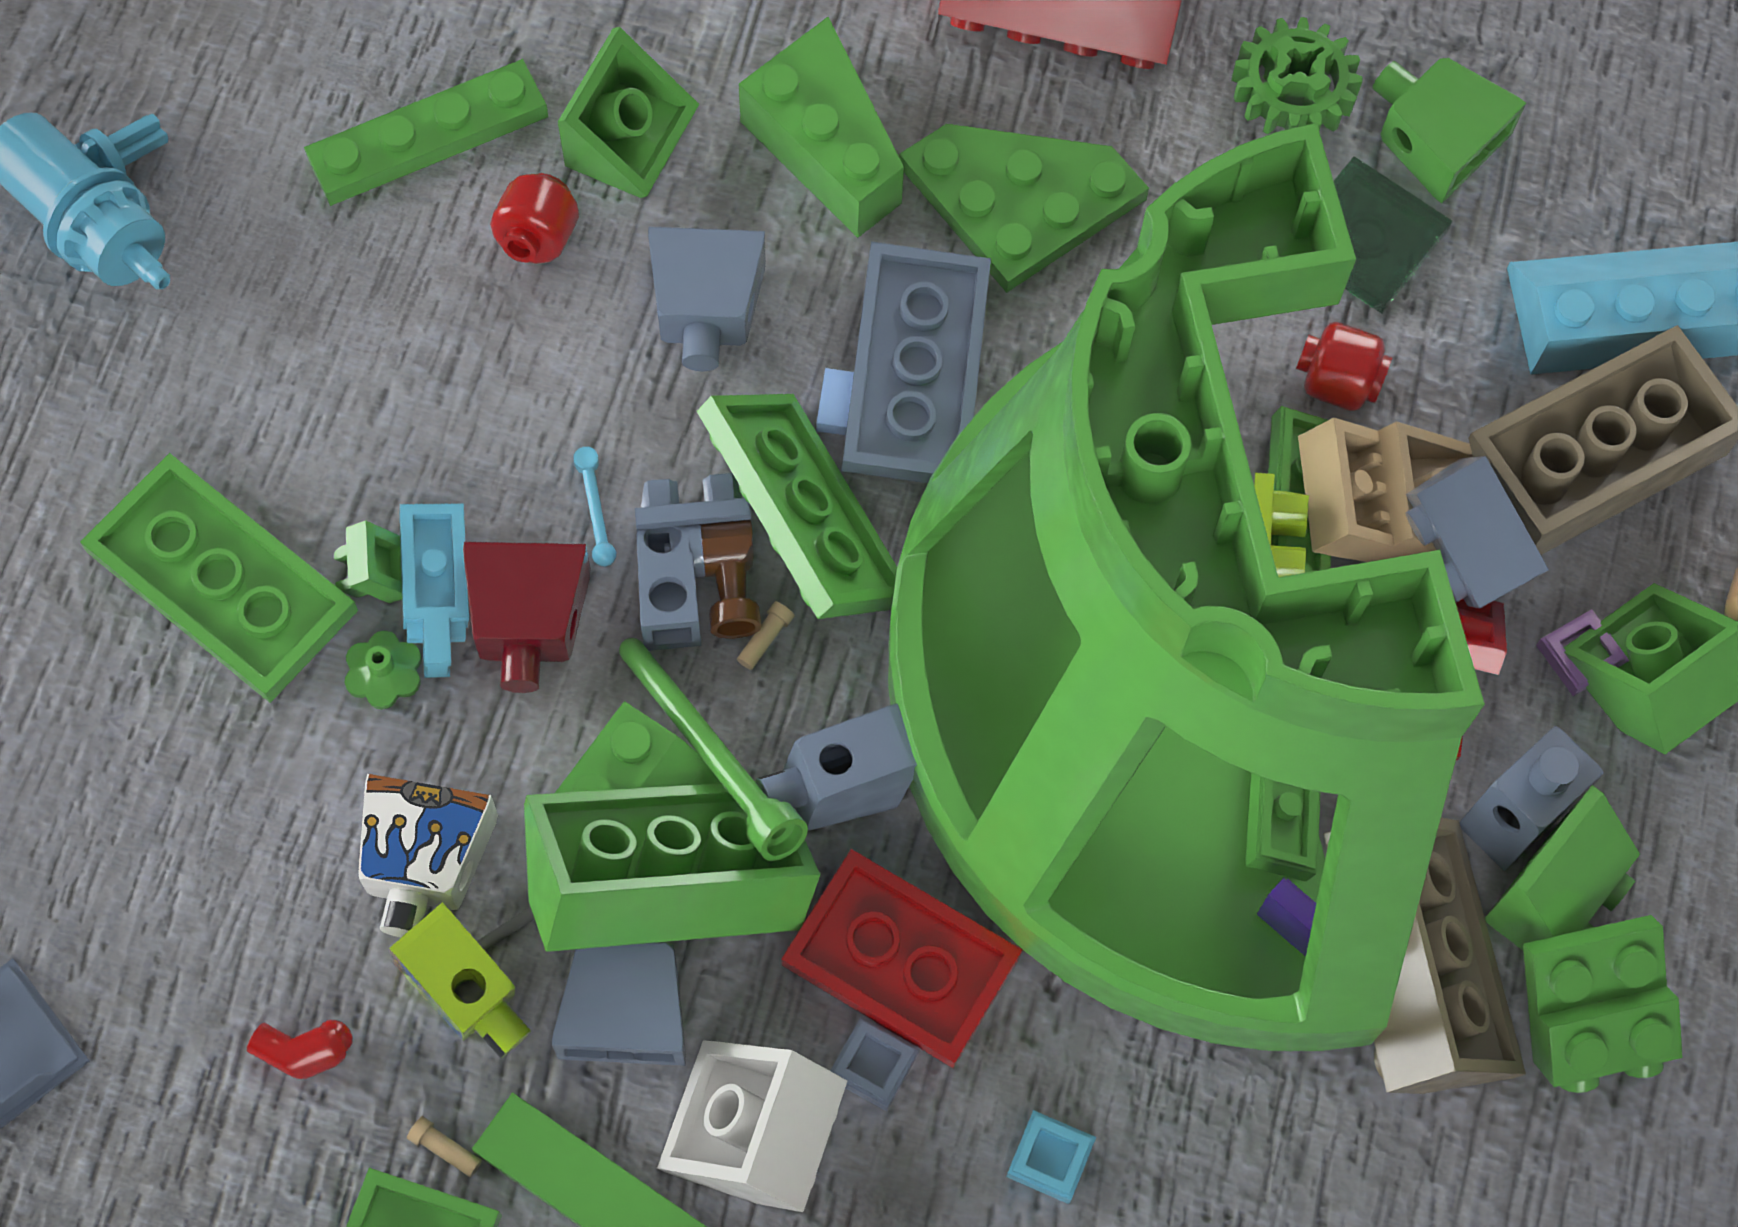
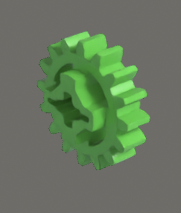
(1296, 77)

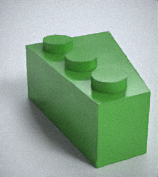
(825, 128)

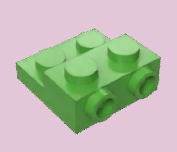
(1601, 1004)

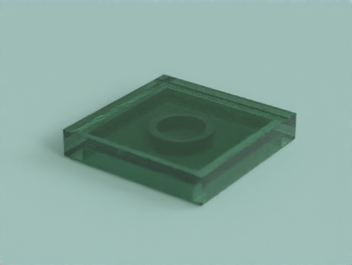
(1388, 232)

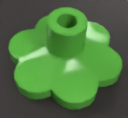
(387, 680)

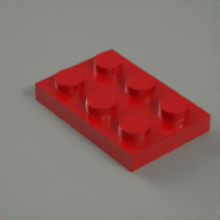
(901, 958)

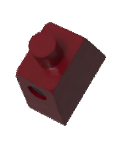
(525, 605)

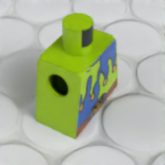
(440, 957)

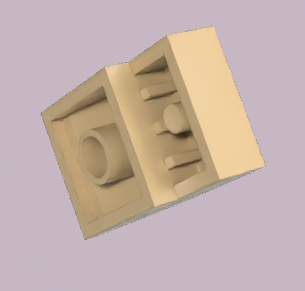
(1361, 484)

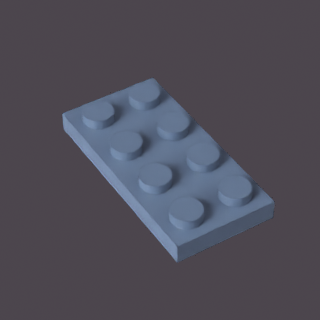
(914, 360)

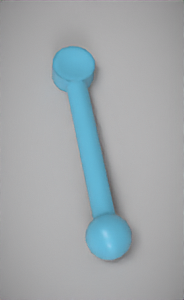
(586, 462)

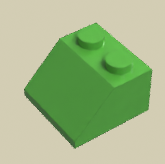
(1677, 668)
(1569, 875)

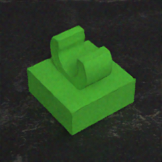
(372, 562)

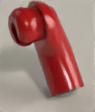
(305, 1054)

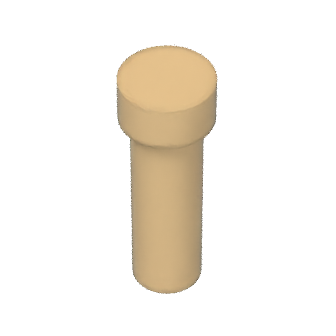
(778, 617)
(425, 1134)

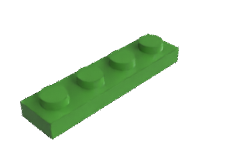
(426, 132)

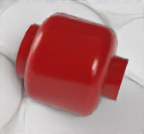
(534, 215)
(1344, 366)

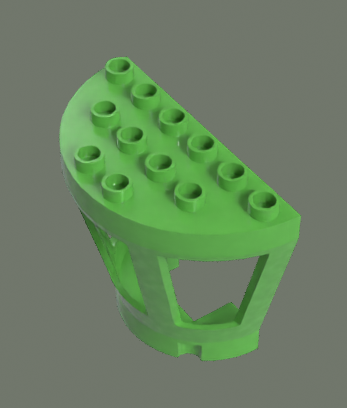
(1112, 652)

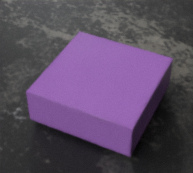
(1553, 650)

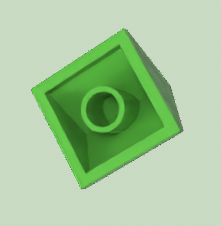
(624, 117)

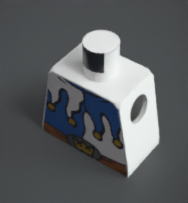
(420, 846)

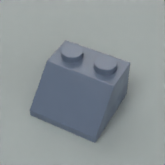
(1475, 530)

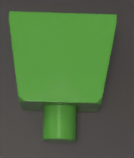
(1445, 122)

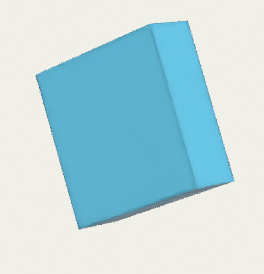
(1051, 1157)

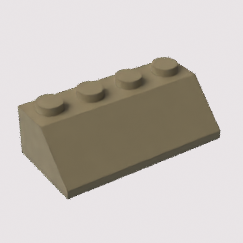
(1610, 438)
(1449, 1003)

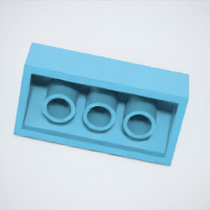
(1602, 305)

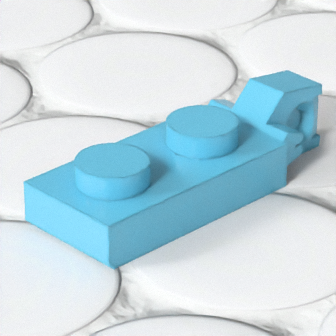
(434, 581)

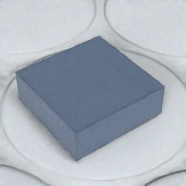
(875, 1063)

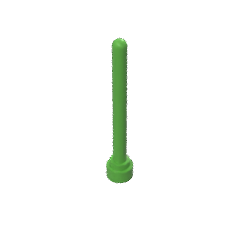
(772, 824)

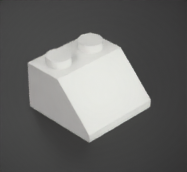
(753, 1123)

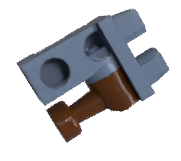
(690, 543)

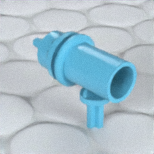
(85, 197)

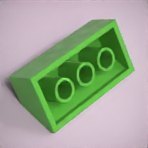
(655, 869)

